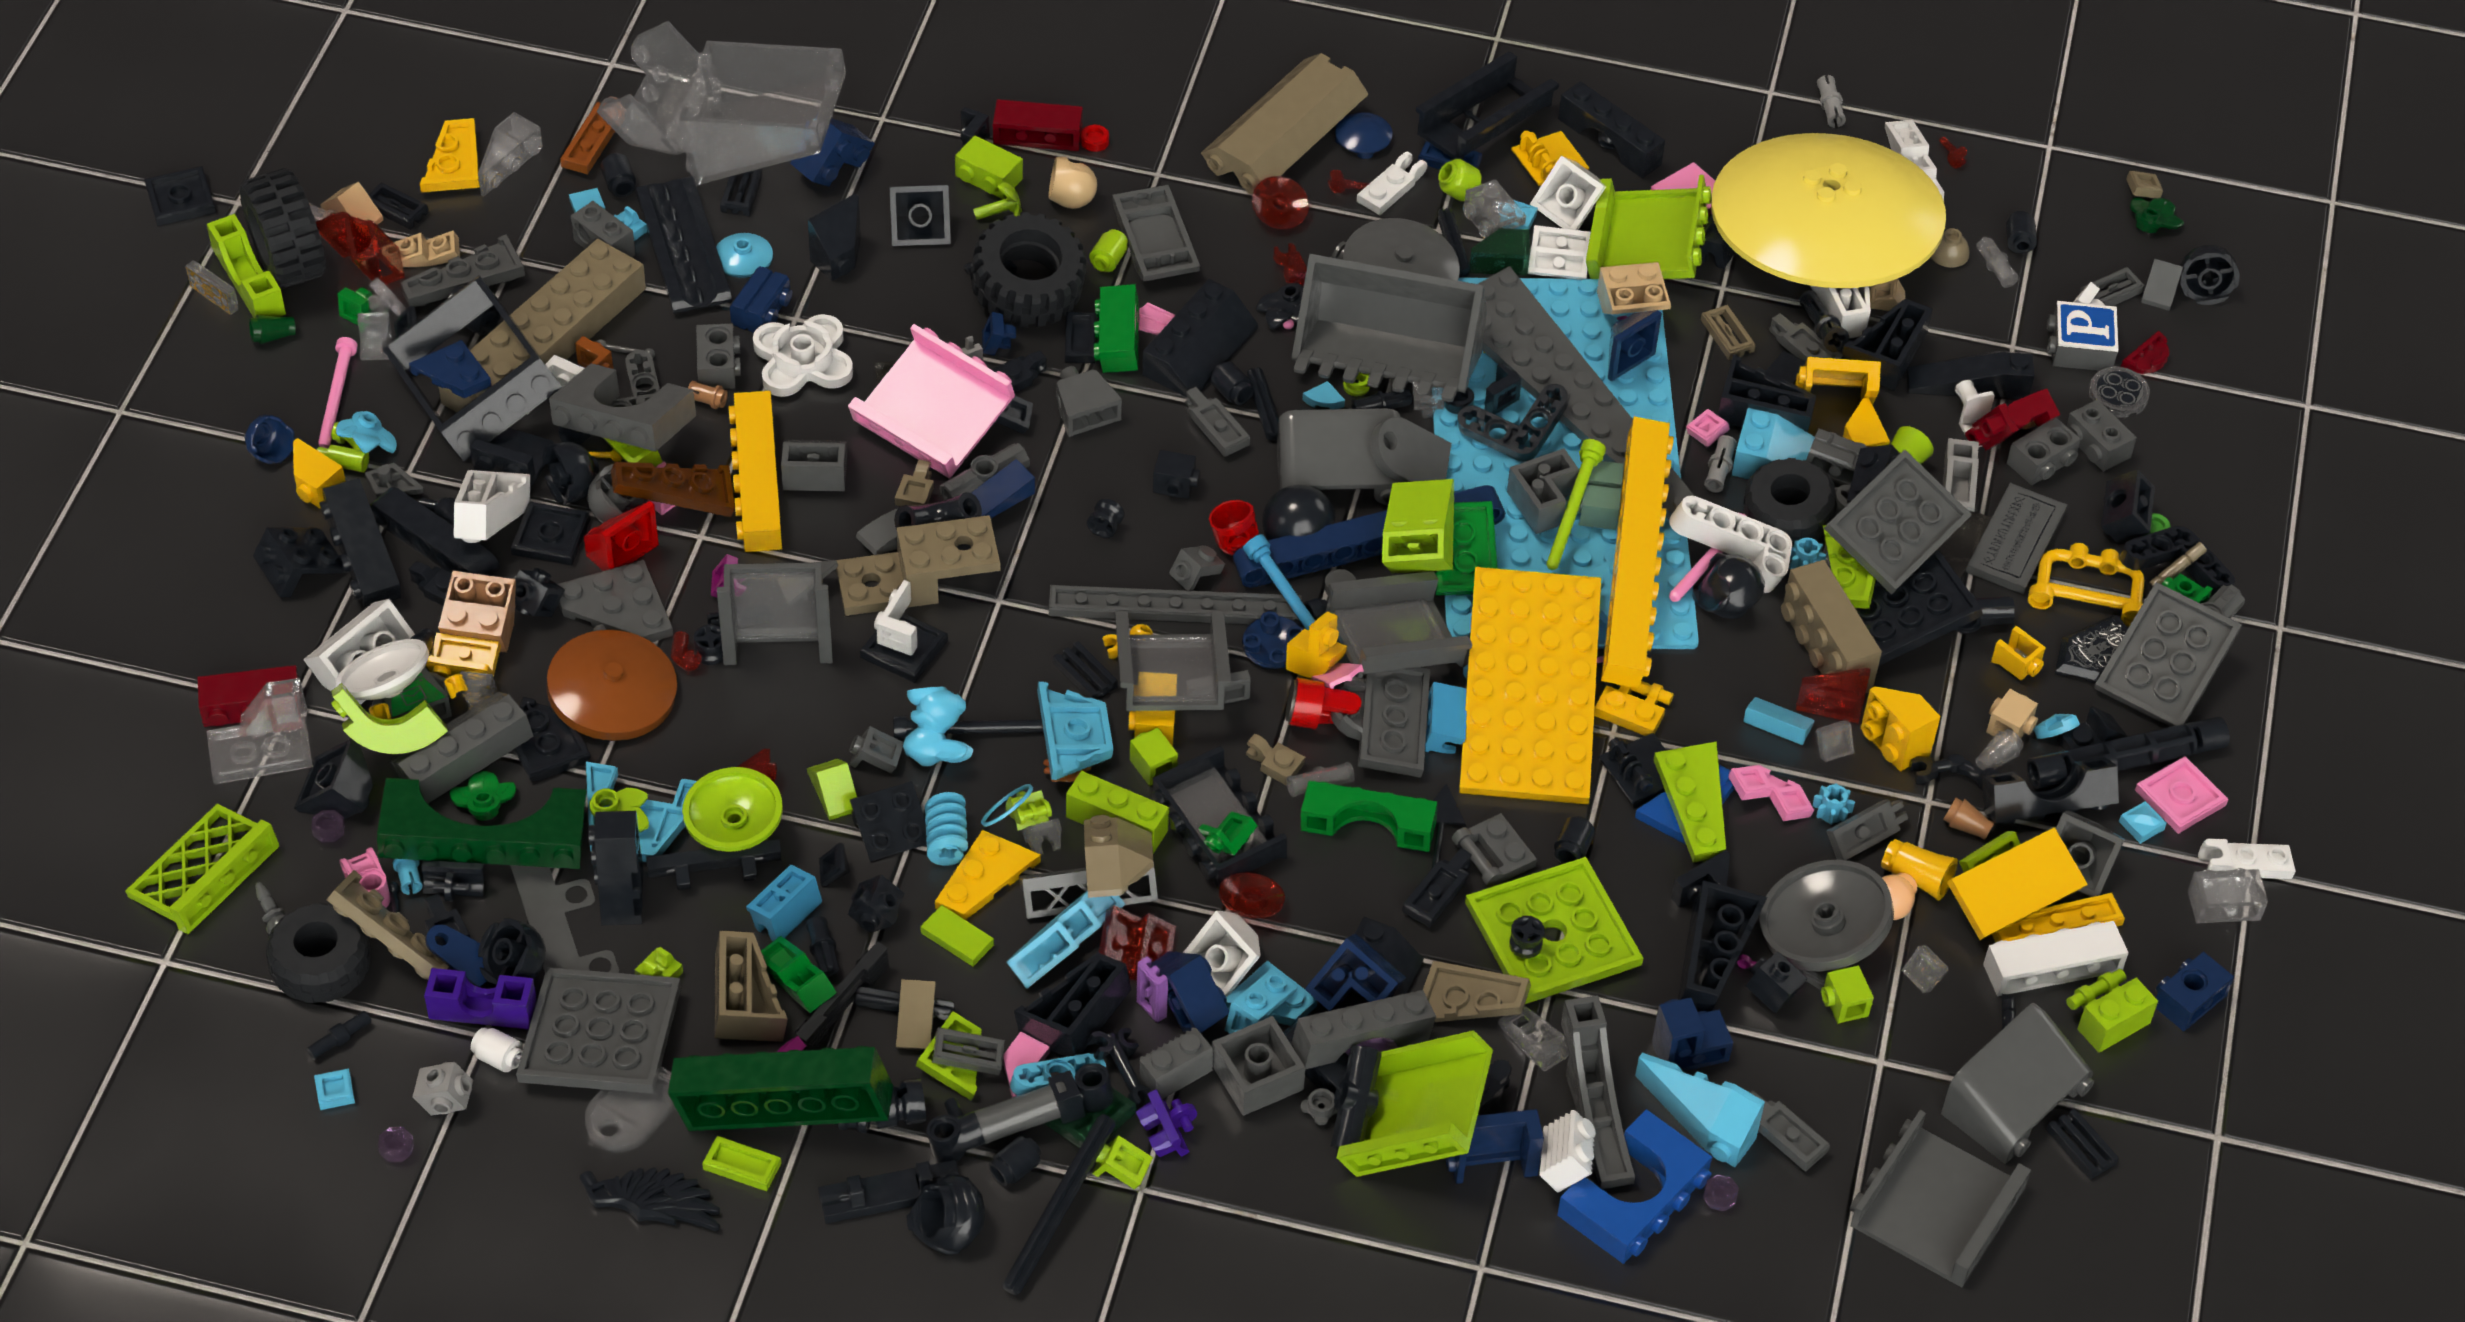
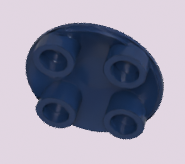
(1363, 134)
(1267, 640)

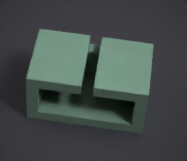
(1602, 496)

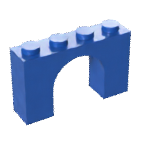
(1625, 1226)

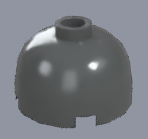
(604, 502)

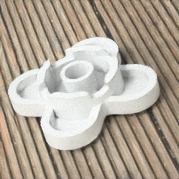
(802, 355)

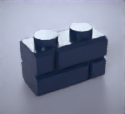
(760, 299)

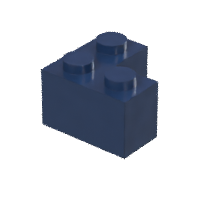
(841, 145)
(1358, 968)
(1192, 991)
(1690, 1036)

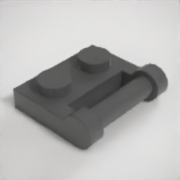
(1501, 844)

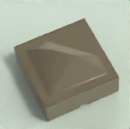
(2144, 184)

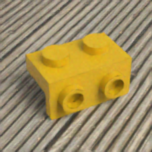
(462, 653)

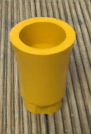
(1926, 867)

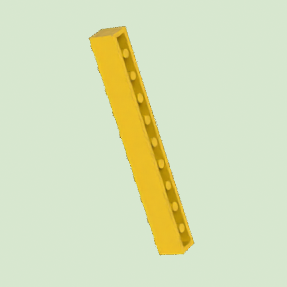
(1636, 553)

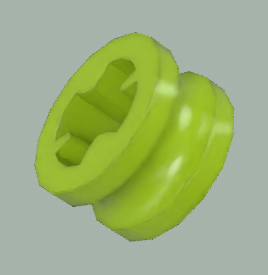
(1359, 388)

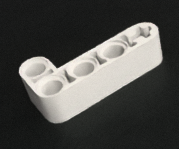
(1735, 535)

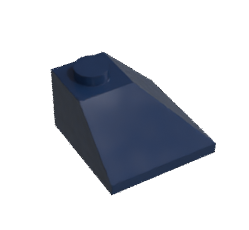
(1632, 342)

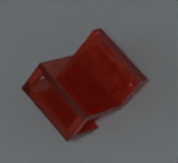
(364, 243)

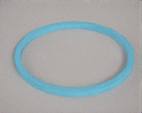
(983, 821)

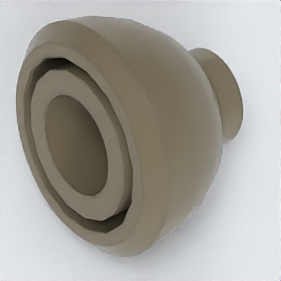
(1952, 250)

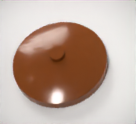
(611, 685)

